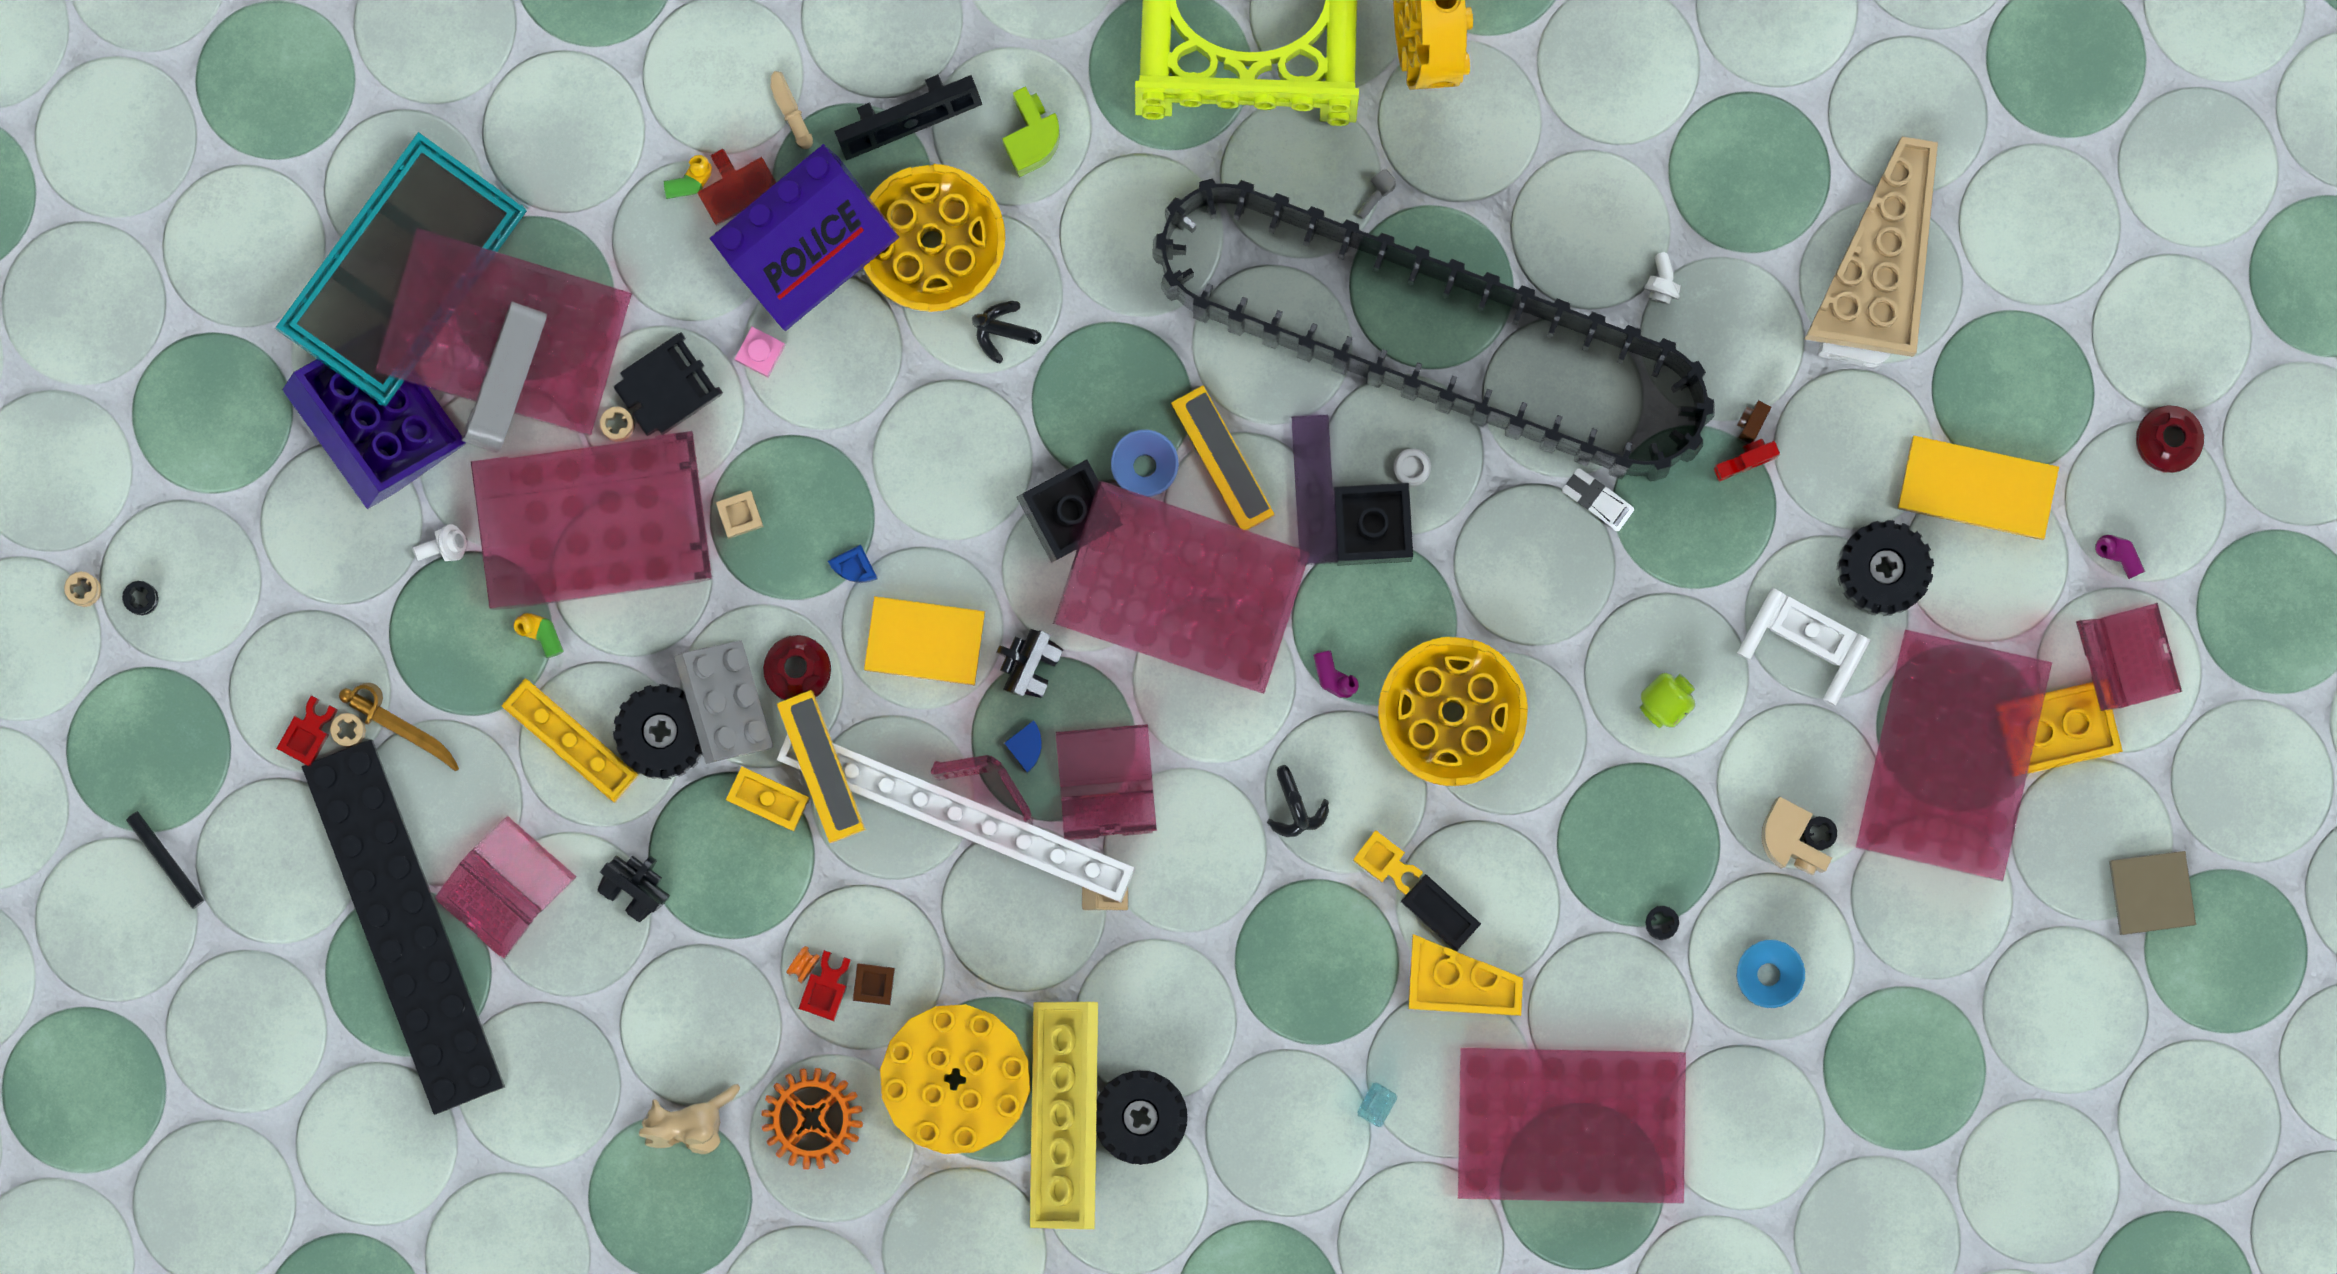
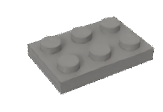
(723, 701)

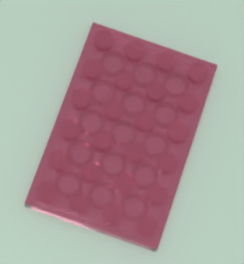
(453, 313)
(1181, 587)
(1953, 755)
(1571, 1125)

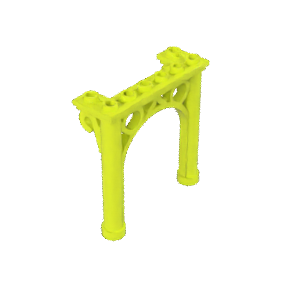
(1334, 96)

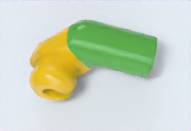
(693, 180)
(539, 629)

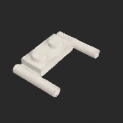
(1813, 633)

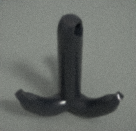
(987, 324)
(1297, 809)

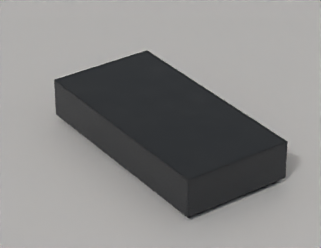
(1440, 912)

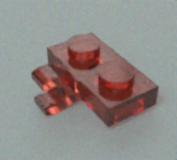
(736, 188)

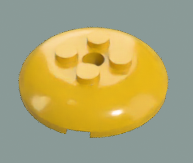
(971, 233)
(1458, 673)

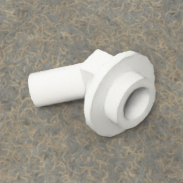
(1662, 287)
(445, 543)

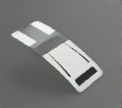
(1598, 499)

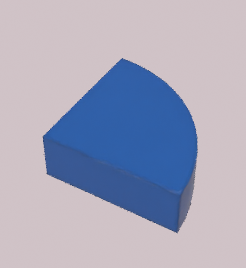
(853, 566)
(1026, 746)

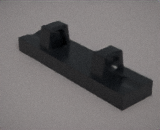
(908, 117)

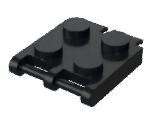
(665, 387)

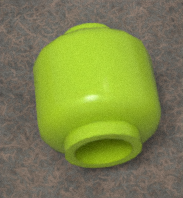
(1667, 700)

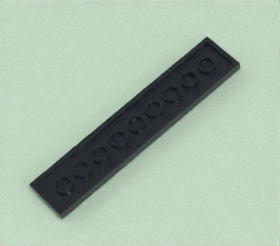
(403, 927)

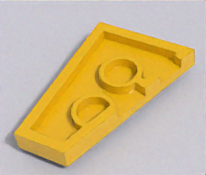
(1457, 983)

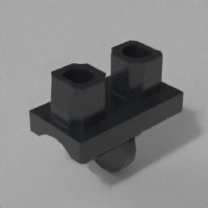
(1022, 662)
(637, 881)

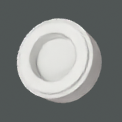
(1412, 467)

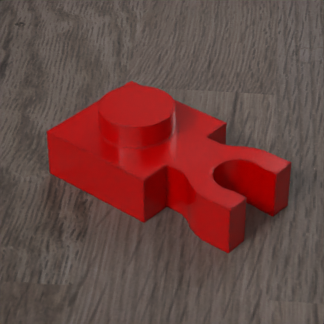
(1754, 455)
(304, 737)
(823, 992)

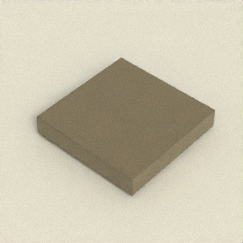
(2152, 893)

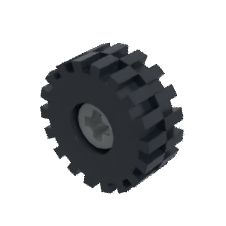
(1870, 588)
(637, 744)
(1165, 1108)

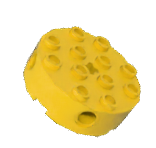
(1432, 41)
(931, 1049)

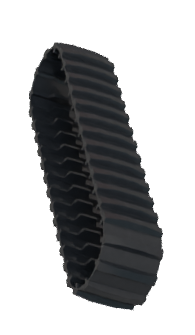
(1453, 274)

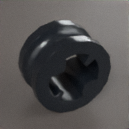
(129, 599)
(1817, 822)
(1657, 933)

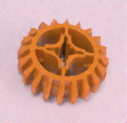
(788, 1096)

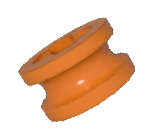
(803, 964)

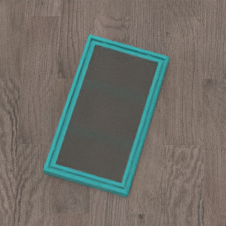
(353, 292)

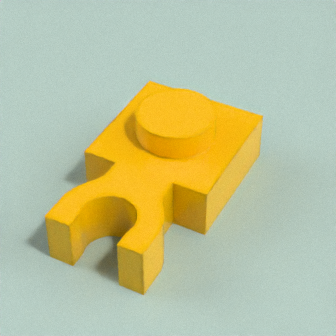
(1382, 859)

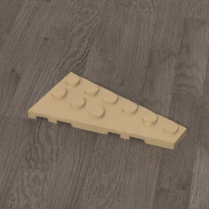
(1881, 276)

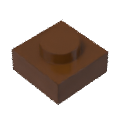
(1752, 421)
(873, 984)

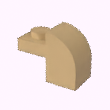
(1782, 835)

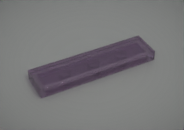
(1314, 488)

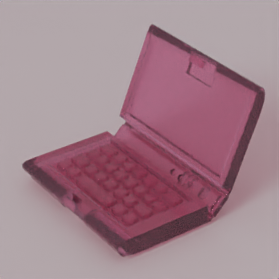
(2129, 657)
(981, 765)
(1106, 782)
(504, 886)

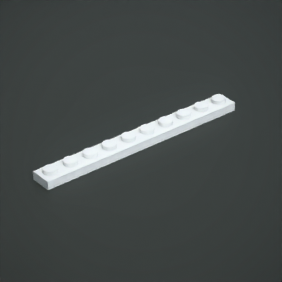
(978, 823)

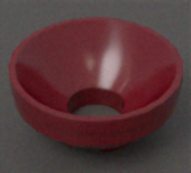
(2155, 450)
(817, 673)

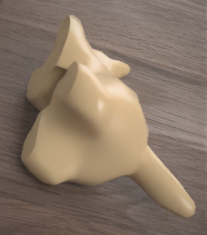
(694, 1125)

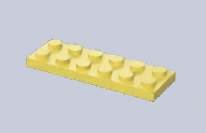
(1064, 1115)

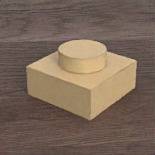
(739, 514)

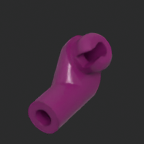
(2120, 550)
(1332, 679)

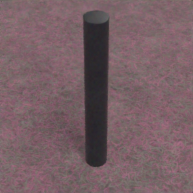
(165, 860)

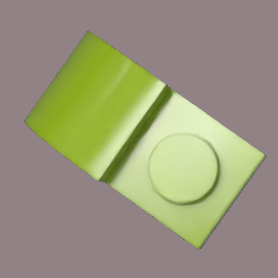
(1037, 141)

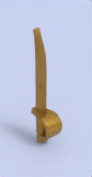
(394, 723)

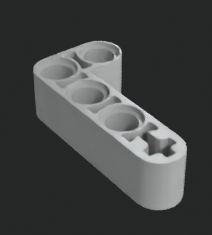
(504, 377)

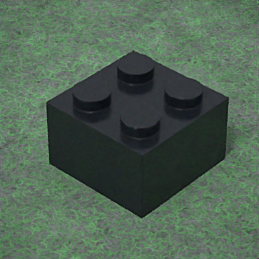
(1060, 508)
(1373, 524)

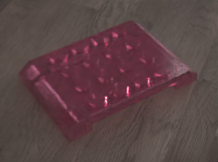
(591, 521)

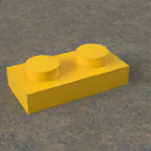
(767, 798)

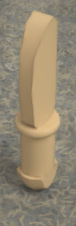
(790, 110)

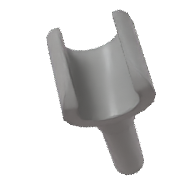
(1385, 184)

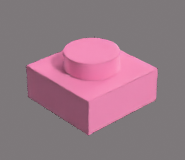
(760, 352)

